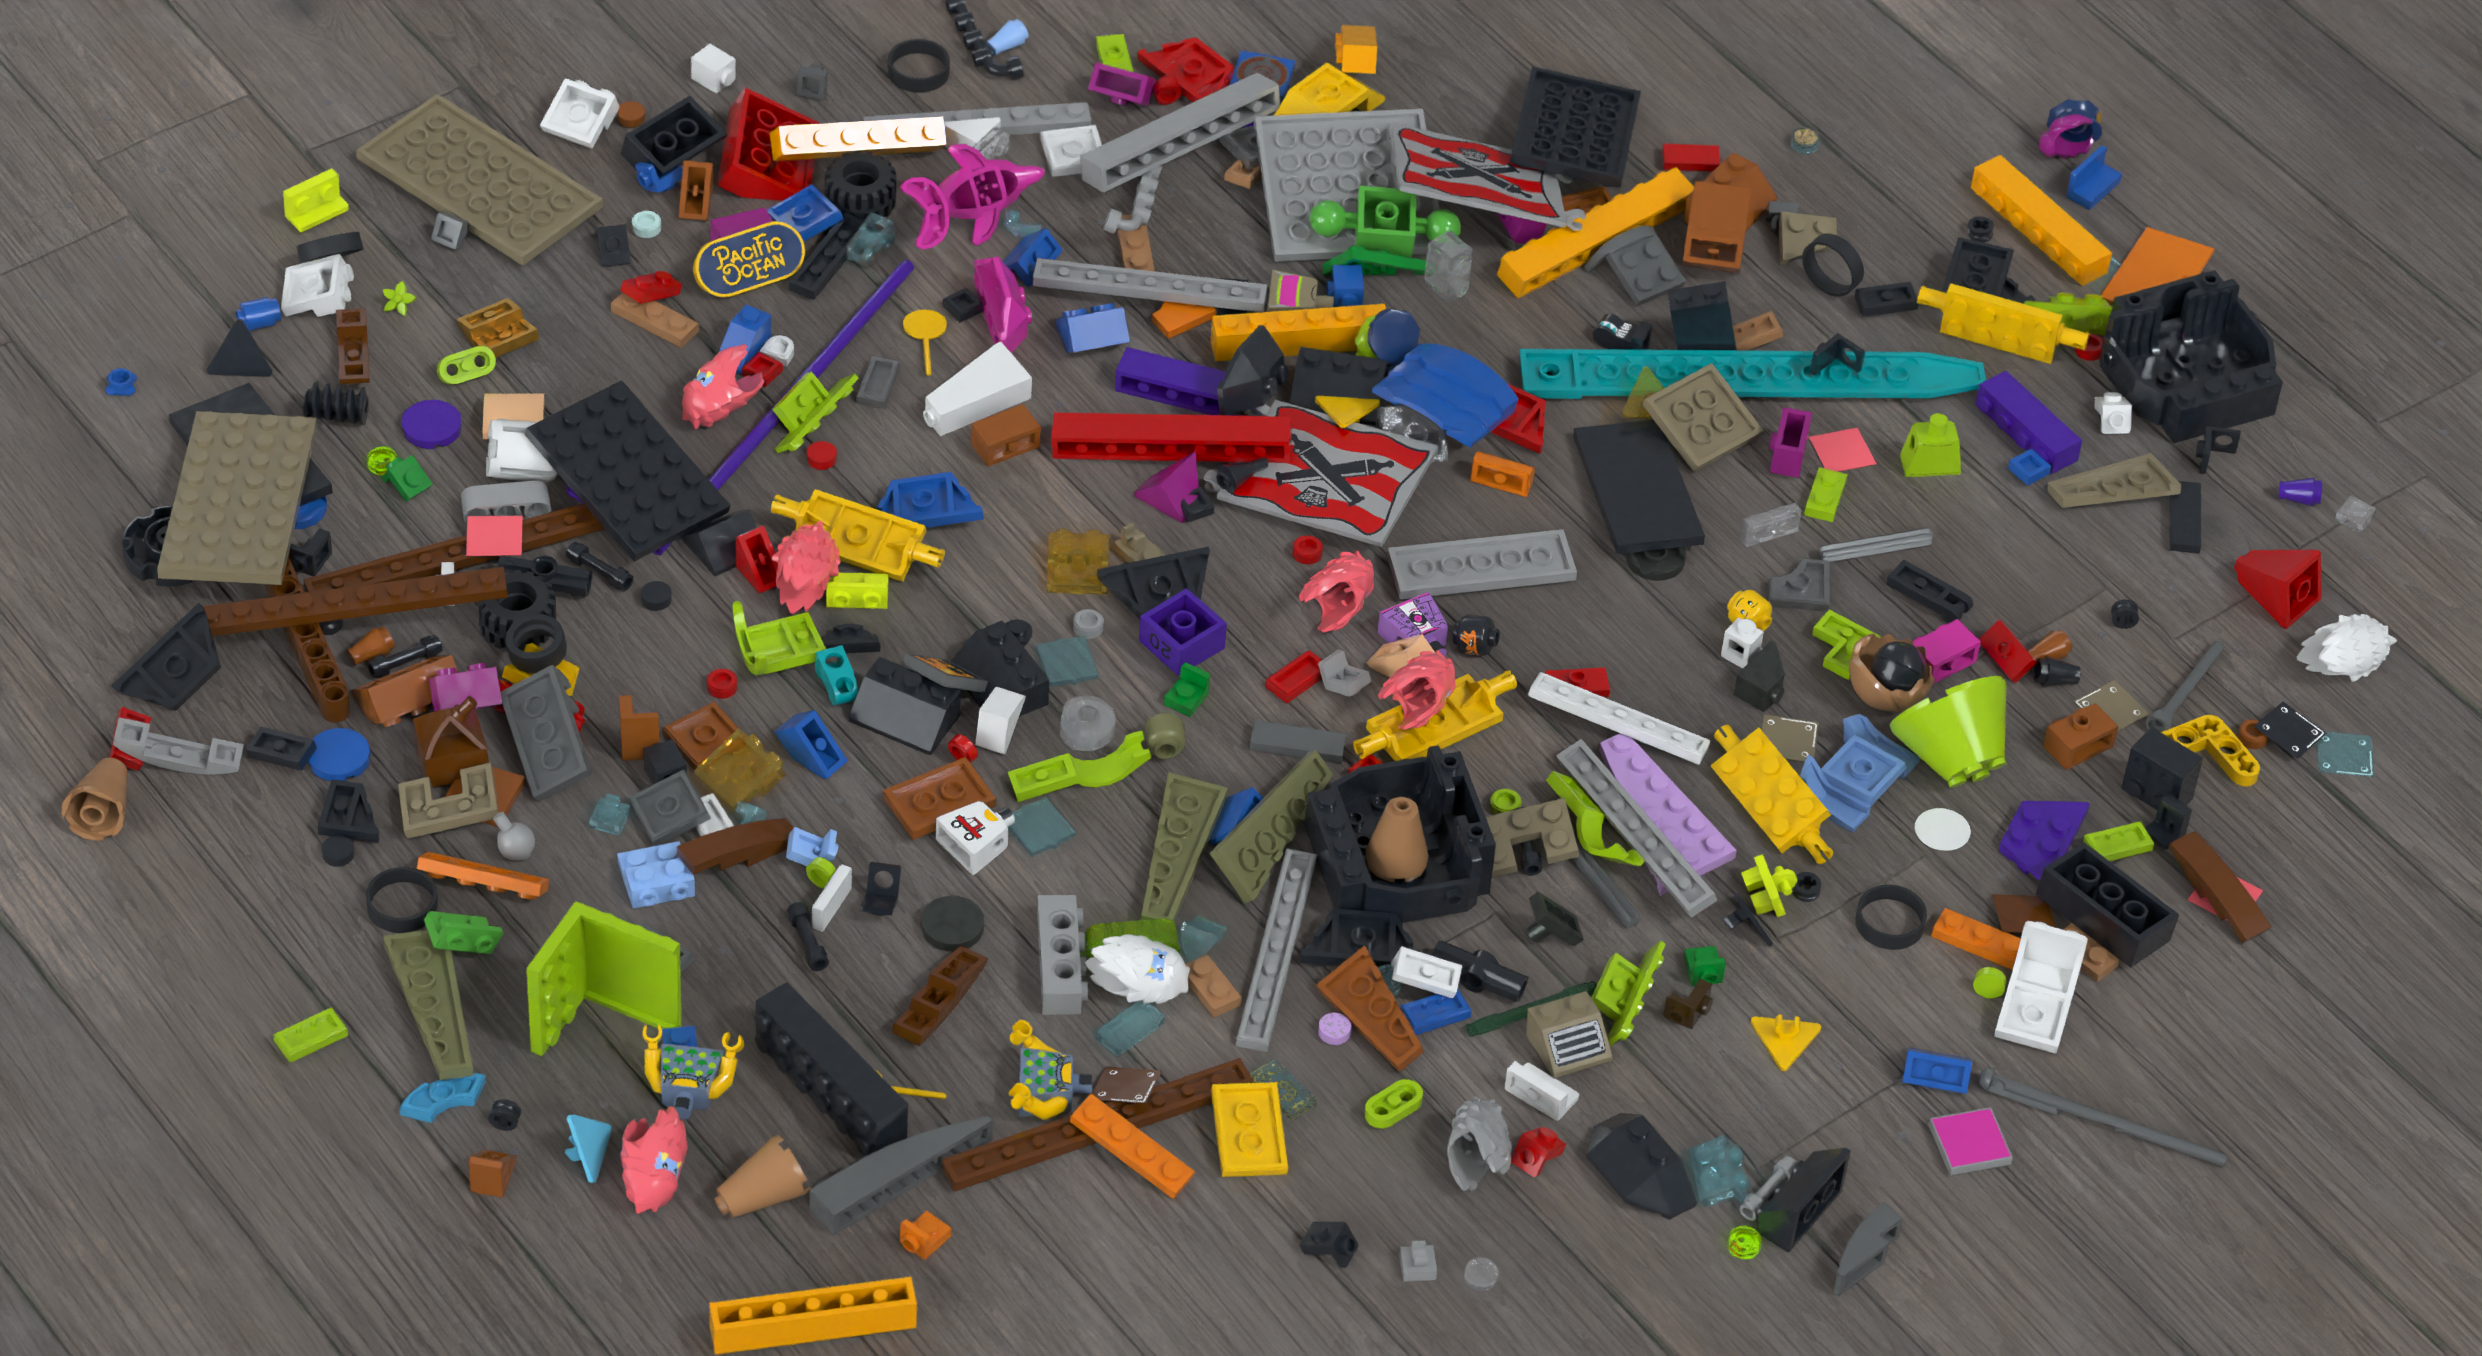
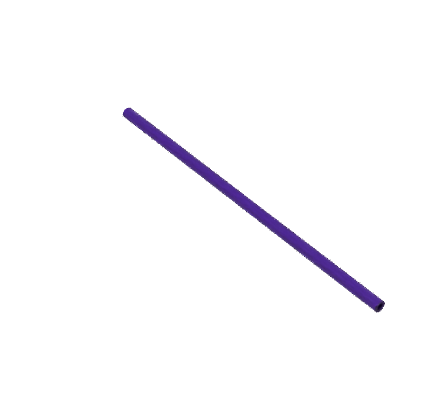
(818, 366)

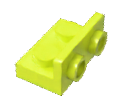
(314, 201)
(858, 591)

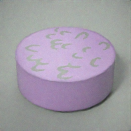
(1334, 1028)

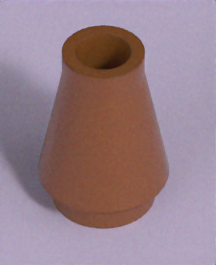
(372, 644)
(2054, 644)

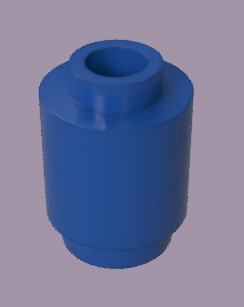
(259, 313)

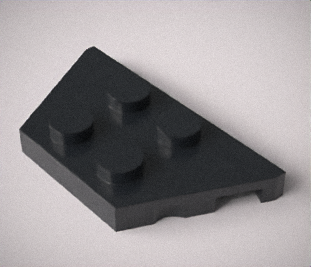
(1154, 580)
(175, 664)
(1350, 930)

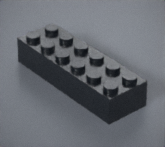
(829, 1070)

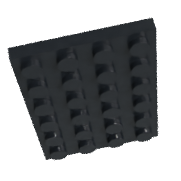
(1575, 127)
(627, 470)

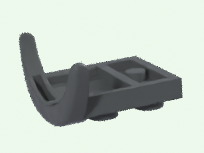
(1640, 264)

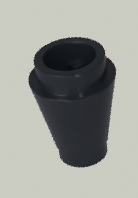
(2055, 672)

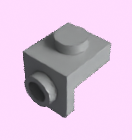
(1341, 677)

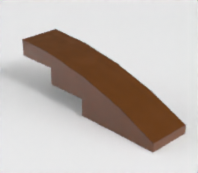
(739, 843)
(2220, 885)
(940, 996)

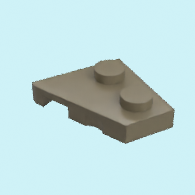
(1800, 230)

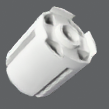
(513, 455)

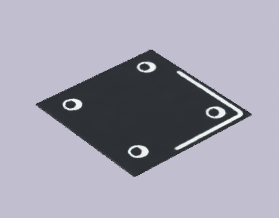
(2290, 730)

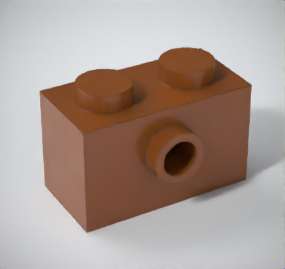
(2080, 736)

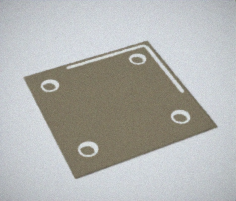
(2115, 703)
(1791, 737)

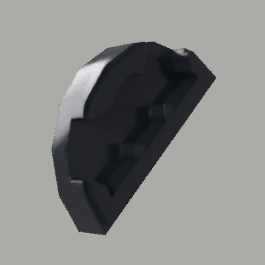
(852, 638)

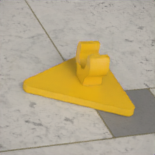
(1346, 410)
(1785, 1038)

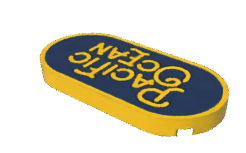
(749, 259)

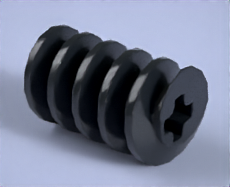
(336, 403)

